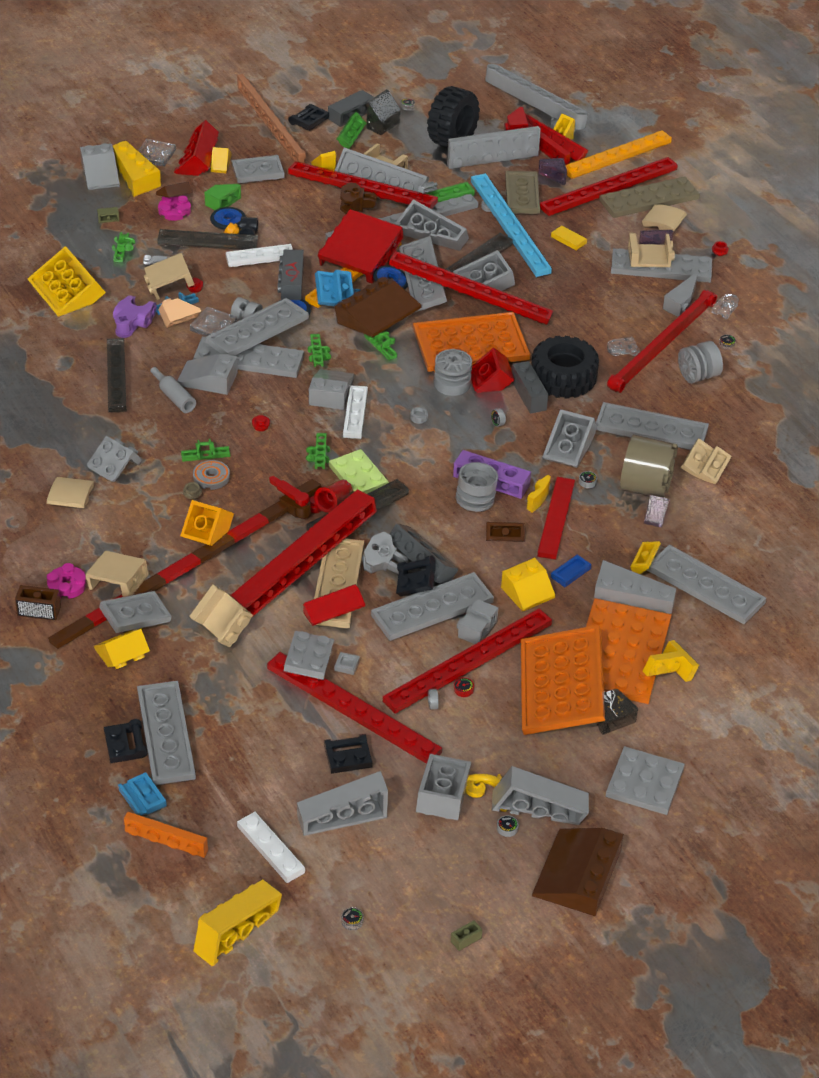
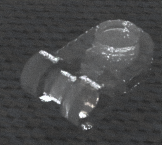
(729, 302)
(623, 346)

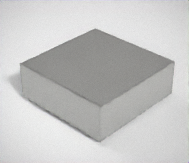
(347, 663)

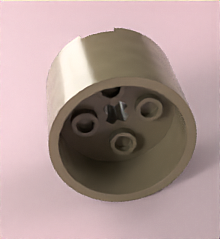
(648, 466)

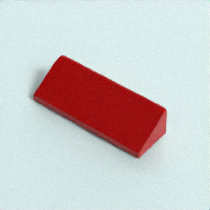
(333, 605)

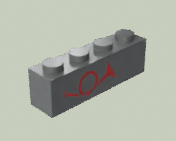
(291, 274)

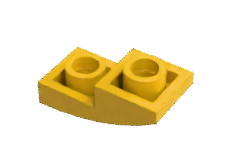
(537, 497)

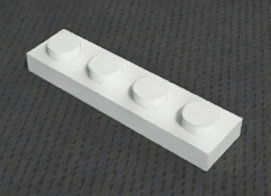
(256, 255)
(355, 412)
(271, 847)

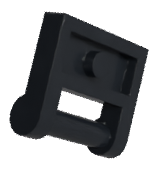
(309, 117)
(416, 581)
(118, 744)
(348, 759)

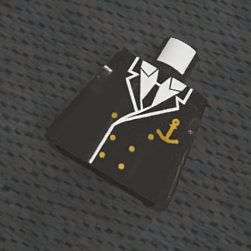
(618, 712)

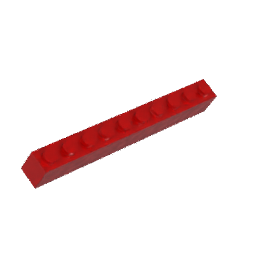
(305, 552)

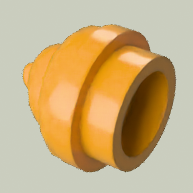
(232, 229)

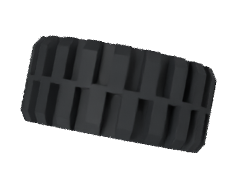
(452, 115)
(566, 366)

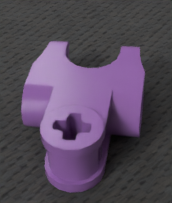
(130, 316)

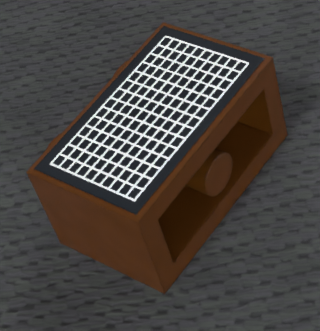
(38, 602)

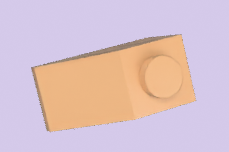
(177, 311)

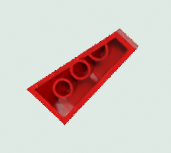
(198, 151)

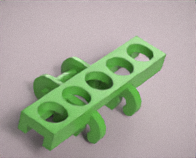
(126, 245)
(385, 345)
(319, 352)
(214, 452)
(318, 453)

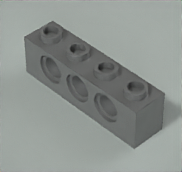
(417, 548)

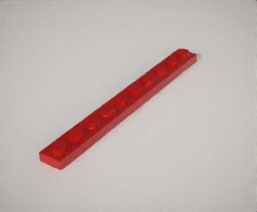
(340, 179)
(608, 185)
(471, 287)
(466, 661)
(359, 711)

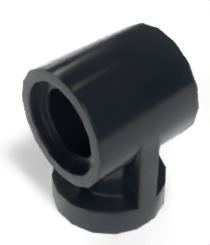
(248, 226)

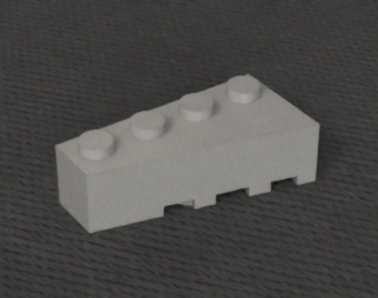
(422, 222)
(633, 589)
(540, 797)
(345, 805)

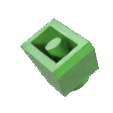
(222, 195)

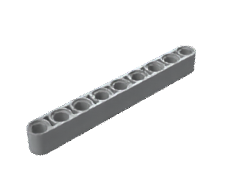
(534, 95)

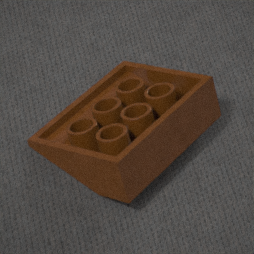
(376, 307)
(579, 868)

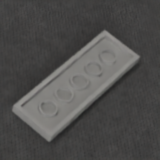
(493, 147)
(378, 170)
(680, 269)
(424, 291)
(257, 327)
(261, 359)
(630, 421)
(706, 584)
(430, 606)
(166, 733)

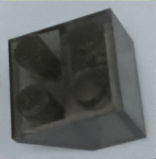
(382, 113)

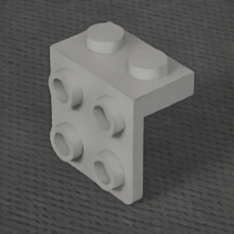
(112, 458)

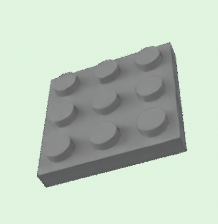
(645, 780)

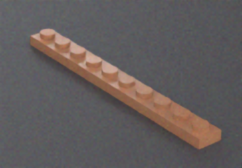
(269, 118)

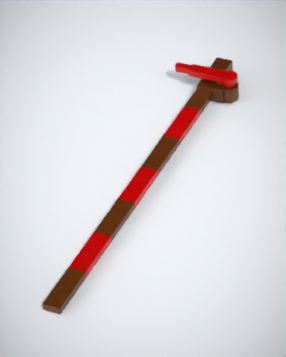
(294, 502)

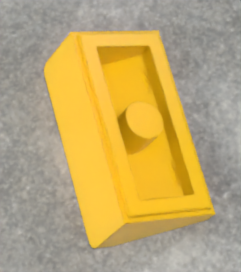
(644, 556)

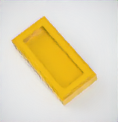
(569, 238)

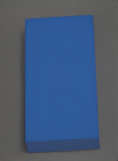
(571, 570)

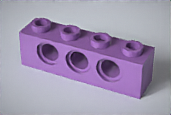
(511, 479)

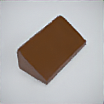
(175, 190)
(505, 531)

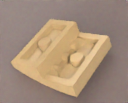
(664, 217)
(705, 461)
(70, 492)

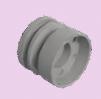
(700, 361)
(453, 372)
(476, 486)

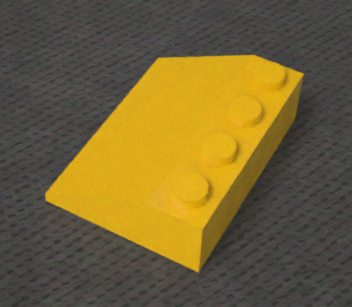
(65, 283)

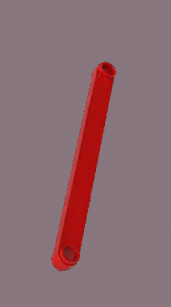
(618, 382)

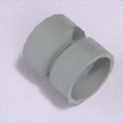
(243, 308)

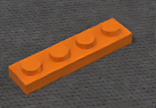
(166, 834)

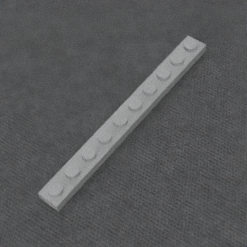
(445, 208)

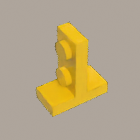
(672, 660)

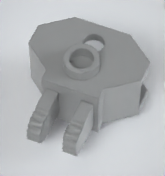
(380, 553)

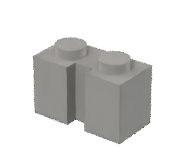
(477, 622)

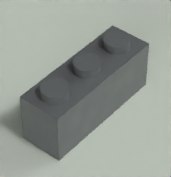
(342, 110)
(529, 387)

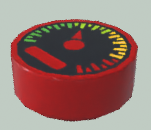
(464, 687)

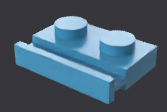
(142, 795)

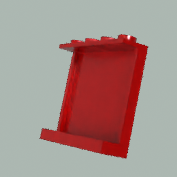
(361, 243)

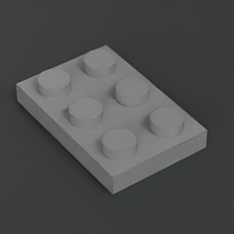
(257, 169)
(135, 612)
(309, 655)

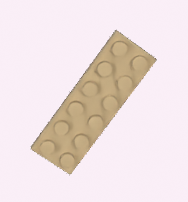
(337, 571)

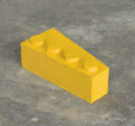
(136, 169)
(235, 920)

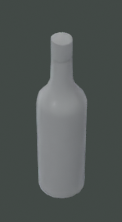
(174, 391)

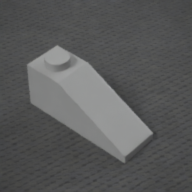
(680, 297)

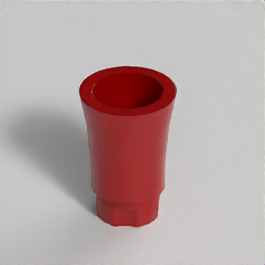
(332, 495)

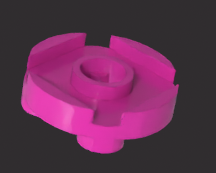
(174, 207)
(67, 573)

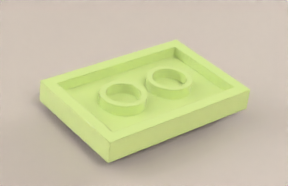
(358, 471)

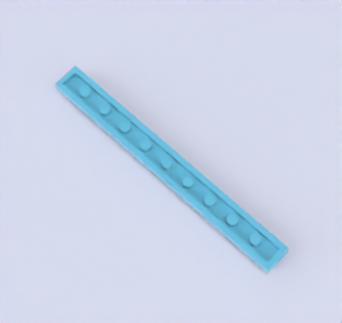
(511, 225)

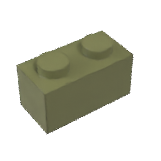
(108, 214)
(466, 935)

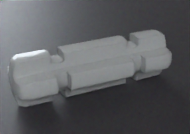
(427, 187)
(148, 260)

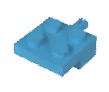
(333, 287)

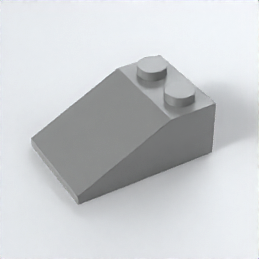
(99, 166)
(490, 271)
(210, 373)
(330, 389)
(570, 438)
(443, 787)

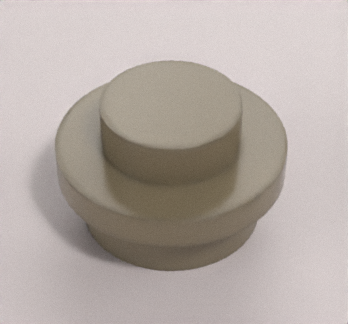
(192, 490)

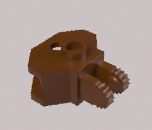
(356, 198)

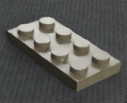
(522, 192)

